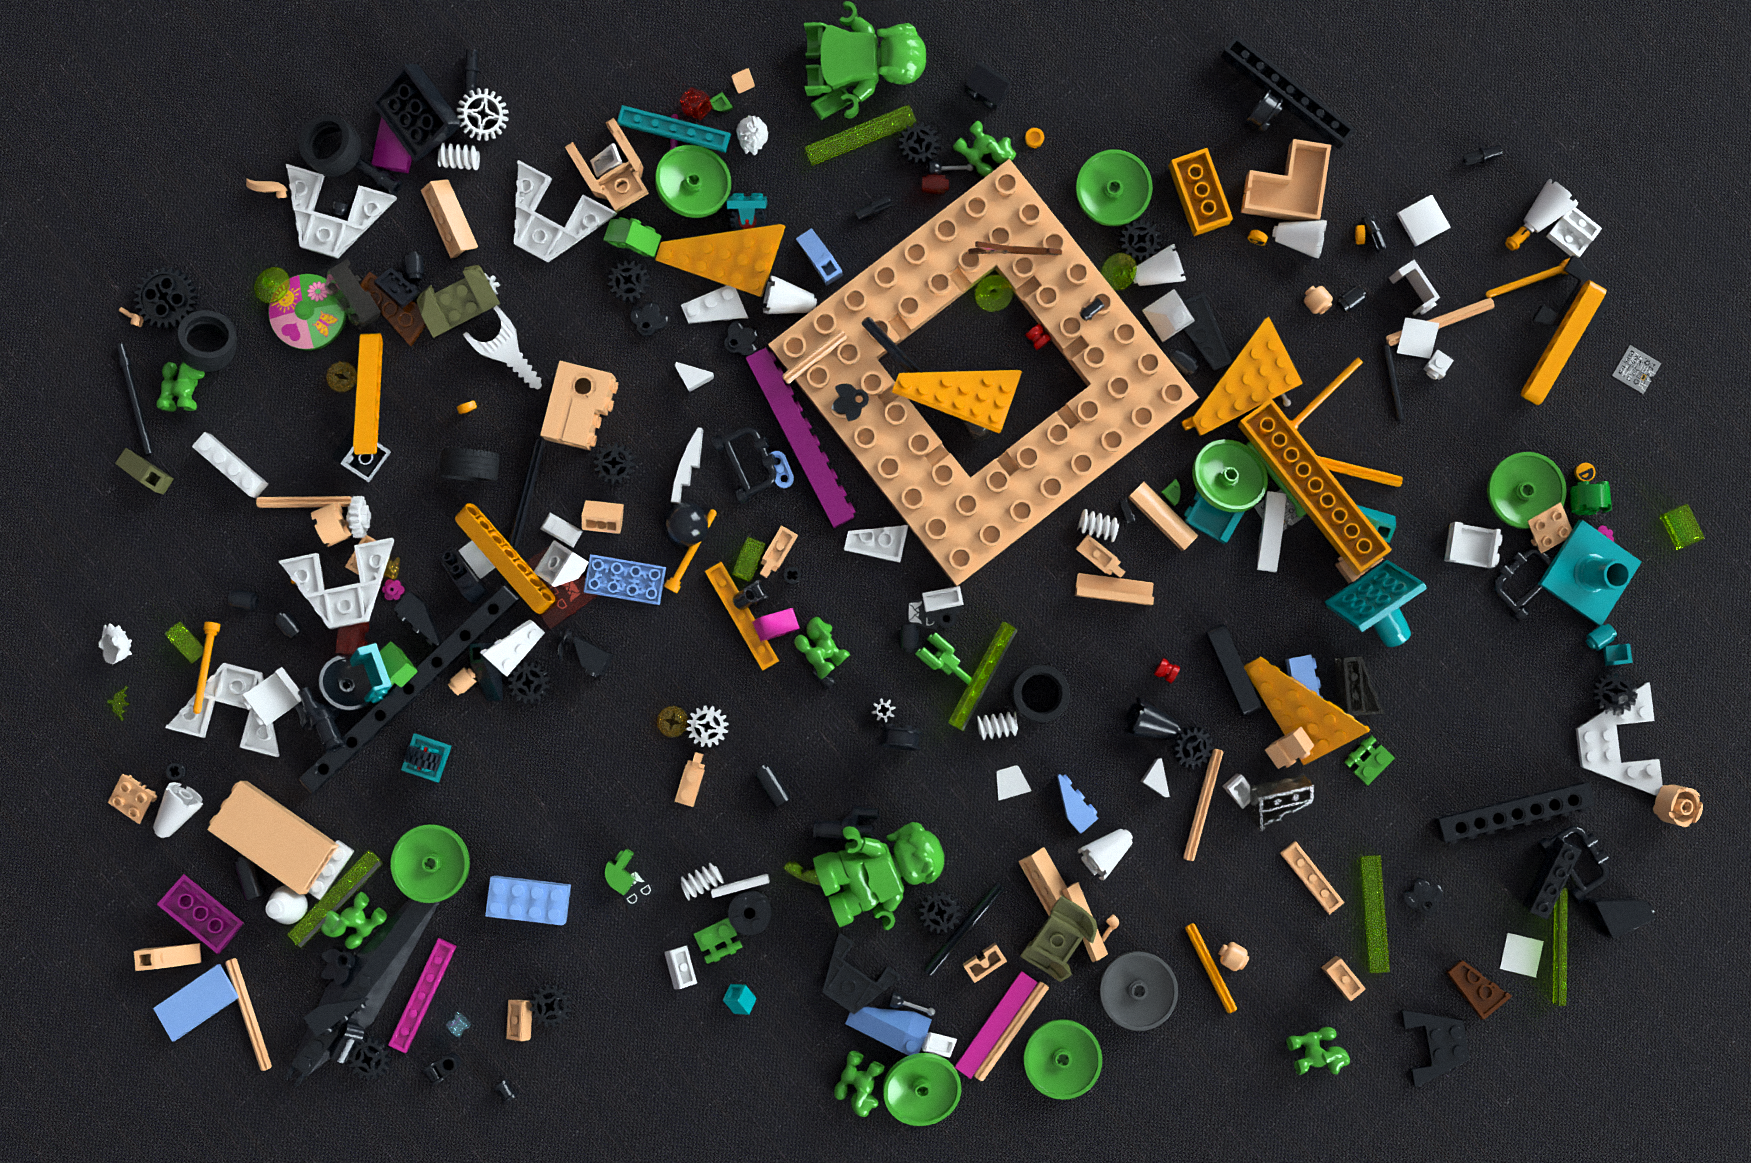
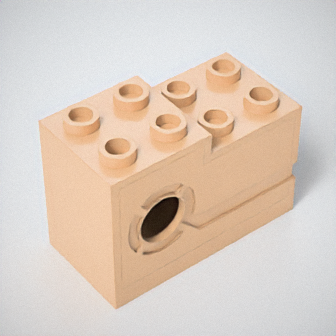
(576, 404)

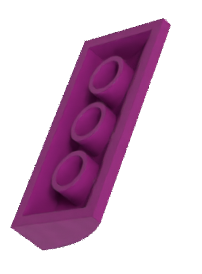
(389, 151)
(200, 914)

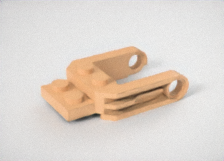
(622, 184)

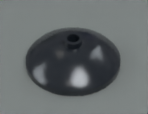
(340, 672)

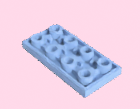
(624, 579)
(196, 1002)

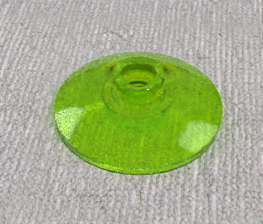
(1114, 266)
(277, 286)
(997, 300)

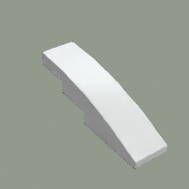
(690, 459)
(1271, 531)

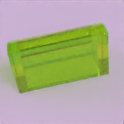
(1682, 526)

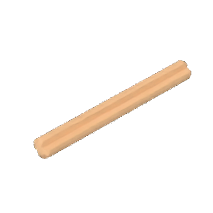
(295, 502)

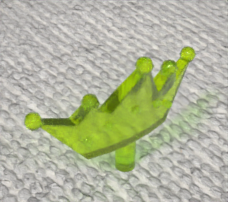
(119, 702)

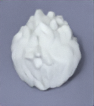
(752, 134)
(114, 644)

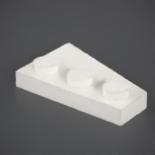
(715, 306)
(879, 542)
(512, 649)
(331, 870)

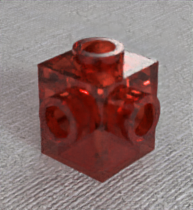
(695, 103)

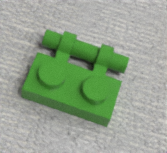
(1373, 764)
(715, 934)

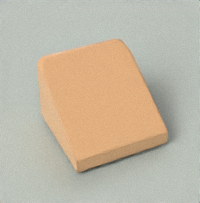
(743, 80)

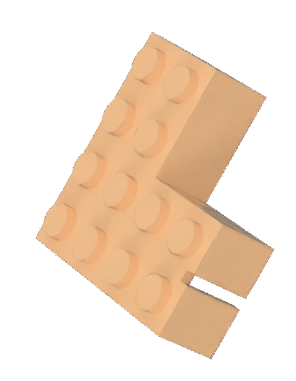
(1293, 195)

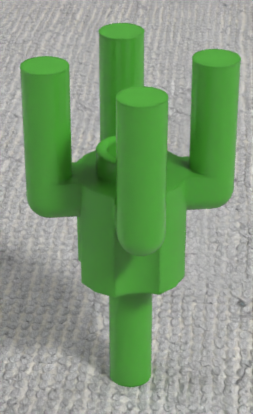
(943, 657)

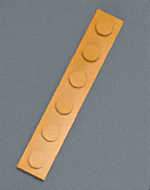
(743, 618)

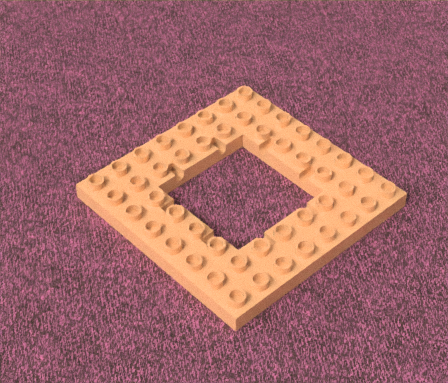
(1127, 374)

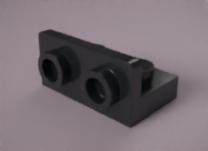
(397, 288)

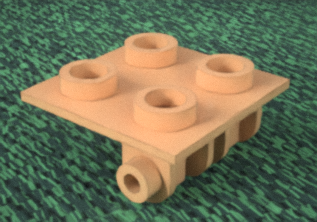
(1549, 528)
(132, 798)

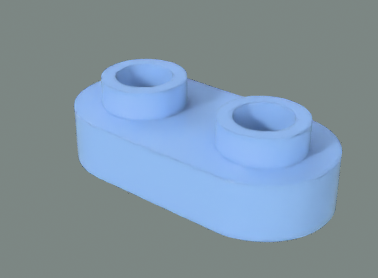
(783, 469)

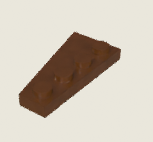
(406, 321)

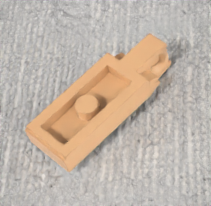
(777, 550)
(1100, 556)
(690, 781)

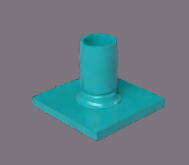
(1590, 572)
(1377, 600)

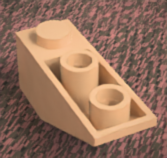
(167, 956)

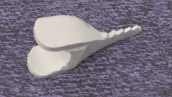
(506, 349)

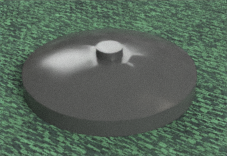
(1138, 990)

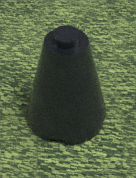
(1149, 721)

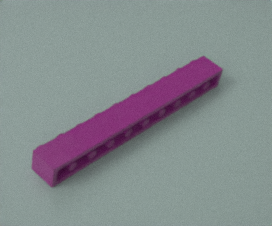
(798, 434)

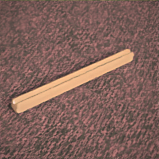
(1450, 318)
(1203, 804)
(248, 1014)
(1010, 1032)

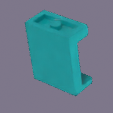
(1211, 520)
(375, 670)

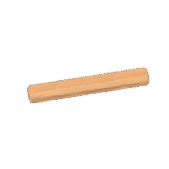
(814, 356)

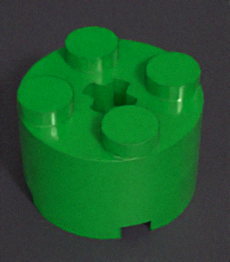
(1590, 498)

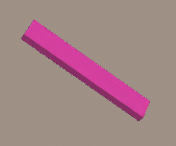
(422, 995)
(996, 1024)

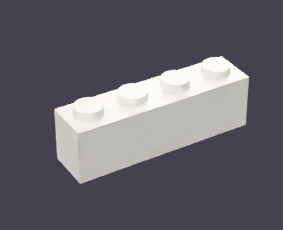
(230, 465)

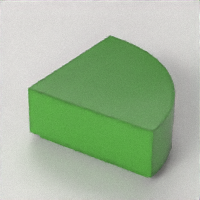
(720, 103)
(1172, 492)

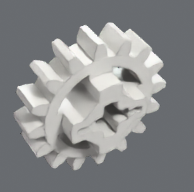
(358, 517)
(709, 717)

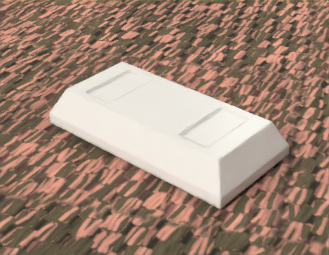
(561, 530)
(942, 599)
(939, 1044)

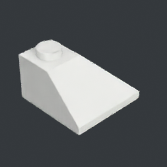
(1168, 315)
(560, 565)

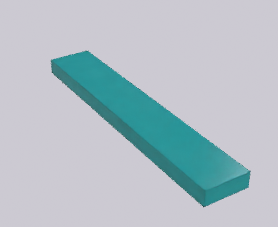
(673, 128)

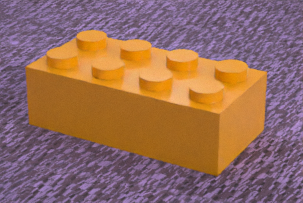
(1200, 192)

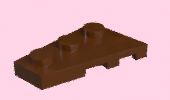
(1477, 990)

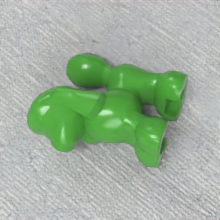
(985, 144)
(182, 387)
(825, 647)
(354, 917)
(1315, 1056)
(863, 1081)

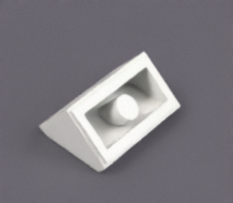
(680, 967)

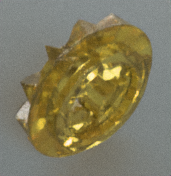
(342, 385)
(664, 726)

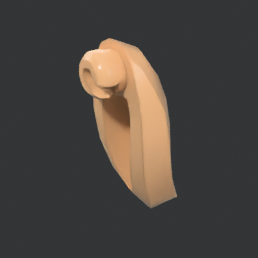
(267, 186)

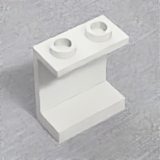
(1419, 283)
(272, 697)

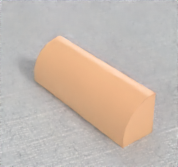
(1163, 516)

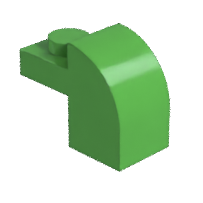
(616, 875)

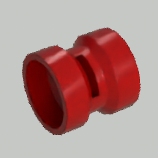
(1038, 336)
(1167, 670)

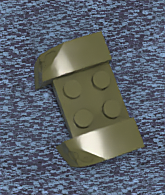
(457, 302)
(1060, 938)

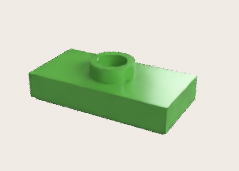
(829, 104)

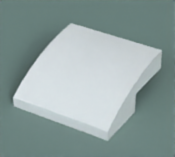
(1423, 220)
(1574, 232)

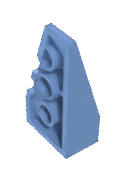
(893, 1027)

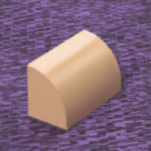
(602, 517)

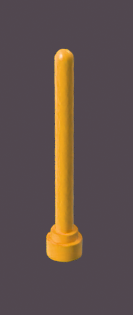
(1528, 280)
(673, 583)
(210, 630)

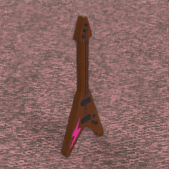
(990, 248)

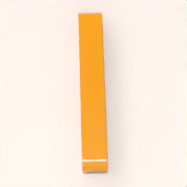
(1563, 342)
(368, 394)
(505, 558)

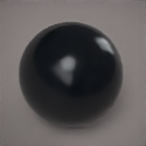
(685, 524)

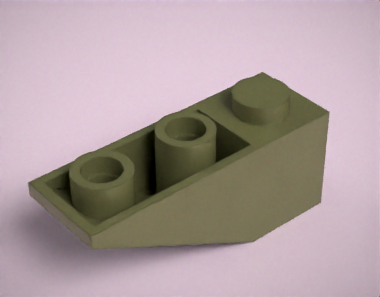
(144, 471)

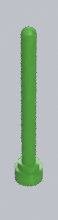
(1299, 509)

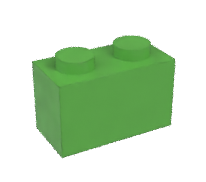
(397, 665)

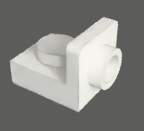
(1438, 365)

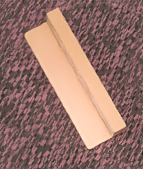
(448, 217)
(1114, 589)
(1043, 878)

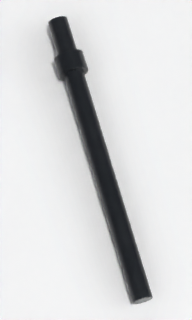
(125, 363)

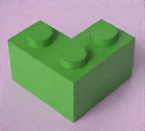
(633, 236)

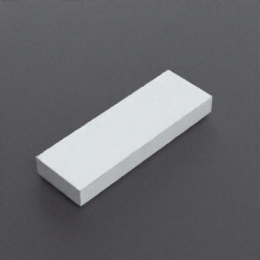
(740, 885)

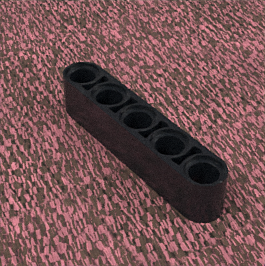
(1233, 670)

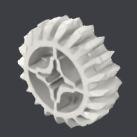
(491, 116)

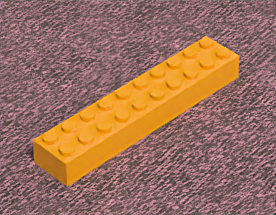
(1314, 487)

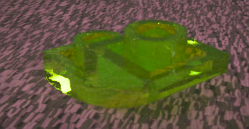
(748, 559)
(185, 642)
(809, 876)

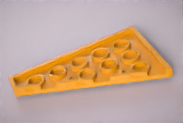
(731, 258)
(1255, 376)
(969, 395)
(1300, 707)

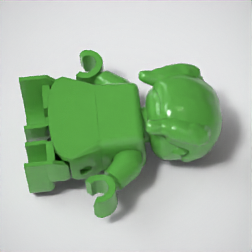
(857, 60)
(875, 875)

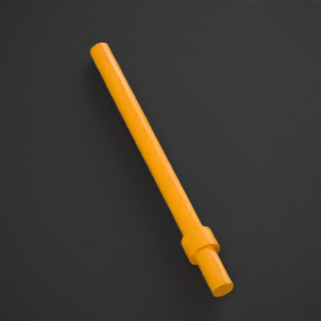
(1326, 392)

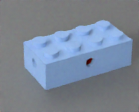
(528, 900)

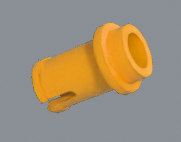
(1514, 242)

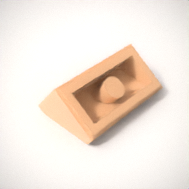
(519, 1020)

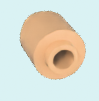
(462, 681)

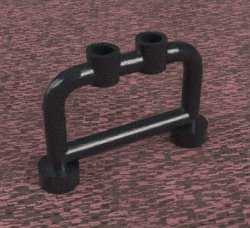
(769, 461)
(1507, 571)
(1599, 858)

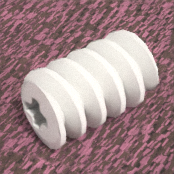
(458, 157)
(1099, 525)
(997, 725)
(700, 881)

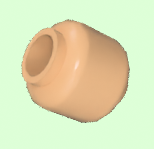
(1318, 299)
(1233, 956)

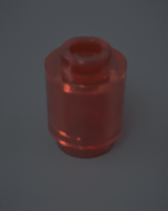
(935, 184)

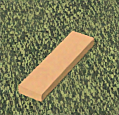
(1312, 877)
(1097, 949)

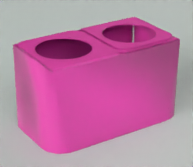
(776, 624)

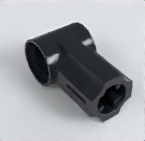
(348, 1036)

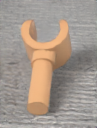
(136, 319)
(1113, 923)

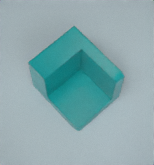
(1617, 654)
(739, 999)

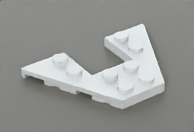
(326, 233)
(541, 235)
(347, 603)
(228, 687)
(1600, 746)

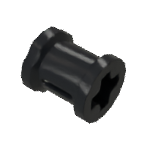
(505, 1091)

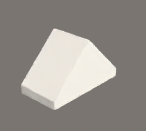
(606, 161)
(693, 376)
(1156, 778)
(1238, 789)

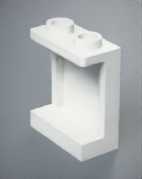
(1473, 545)

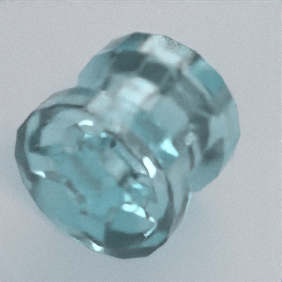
(458, 1024)

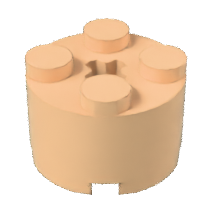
(331, 524)
(1678, 805)

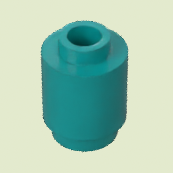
(1601, 637)

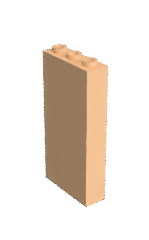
(272, 837)

